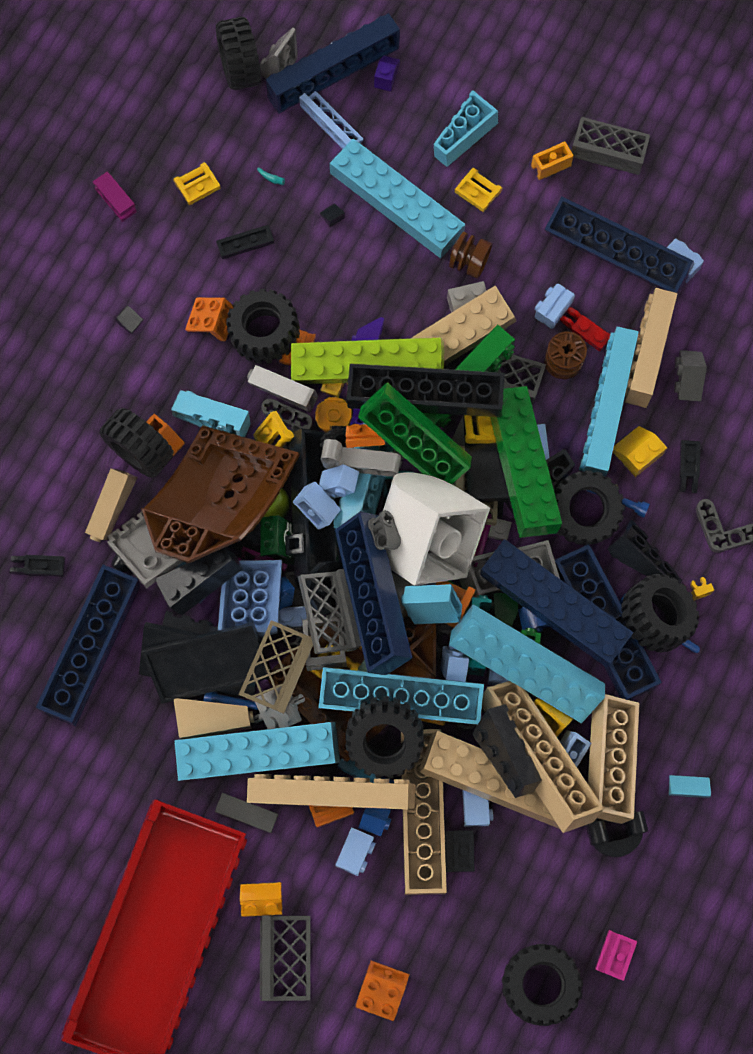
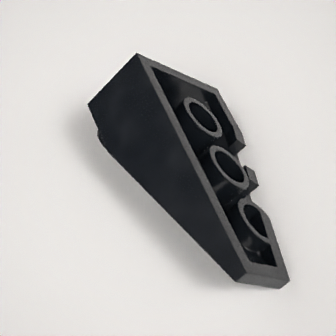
(633, 550)

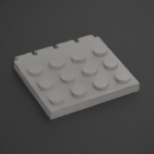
(137, 551)

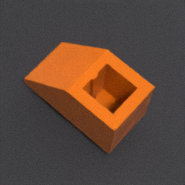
(166, 432)

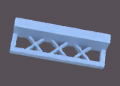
(327, 124)

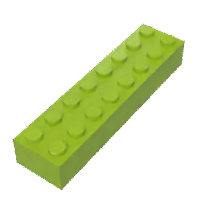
(331, 360)

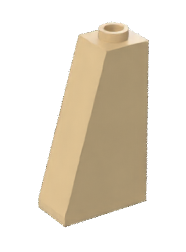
(110, 504)
(209, 718)

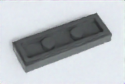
(246, 813)

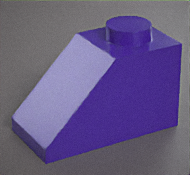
(386, 73)
(370, 331)

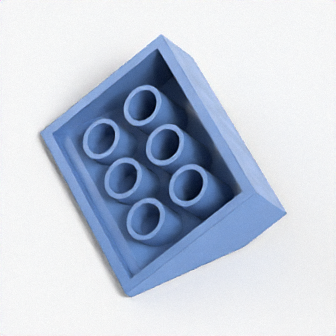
(252, 596)

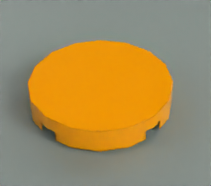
(332, 412)

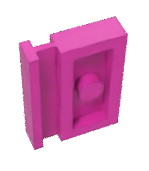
(616, 955)

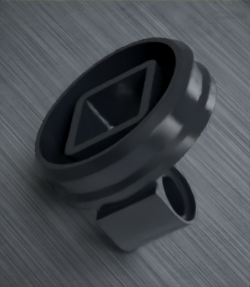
(322, 567)
(599, 837)

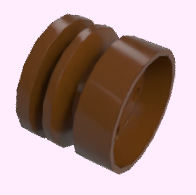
(469, 254)
(565, 365)

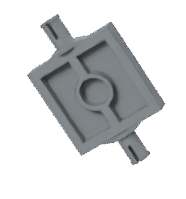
(275, 719)

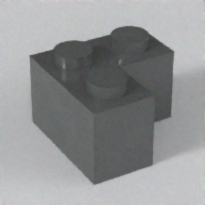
(691, 373)

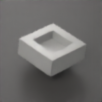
(500, 530)

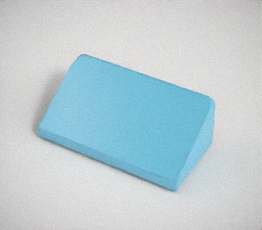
(689, 786)

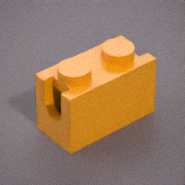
(552, 160)
(261, 899)

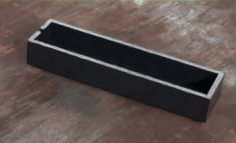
(320, 543)

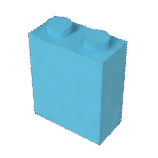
(432, 604)

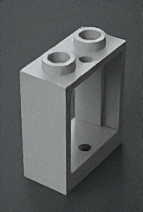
(333, 661)

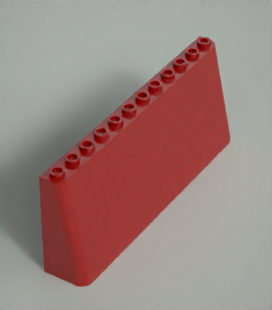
(154, 934)

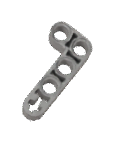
(362, 460)

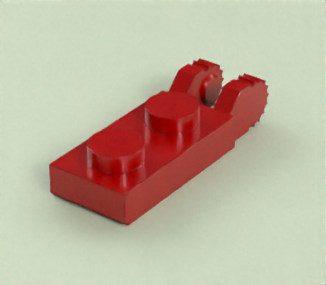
(586, 329)

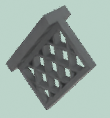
(607, 156)
(526, 365)
(340, 592)
(267, 958)

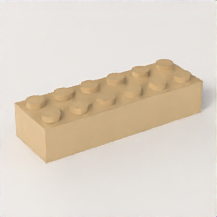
(470, 324)
(650, 347)
(614, 757)

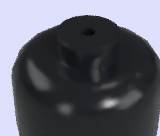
(118, 564)

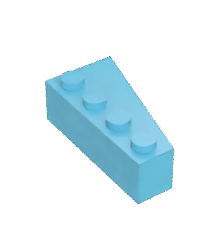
(465, 129)
(211, 413)

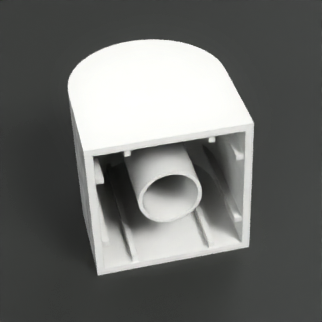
(437, 519)

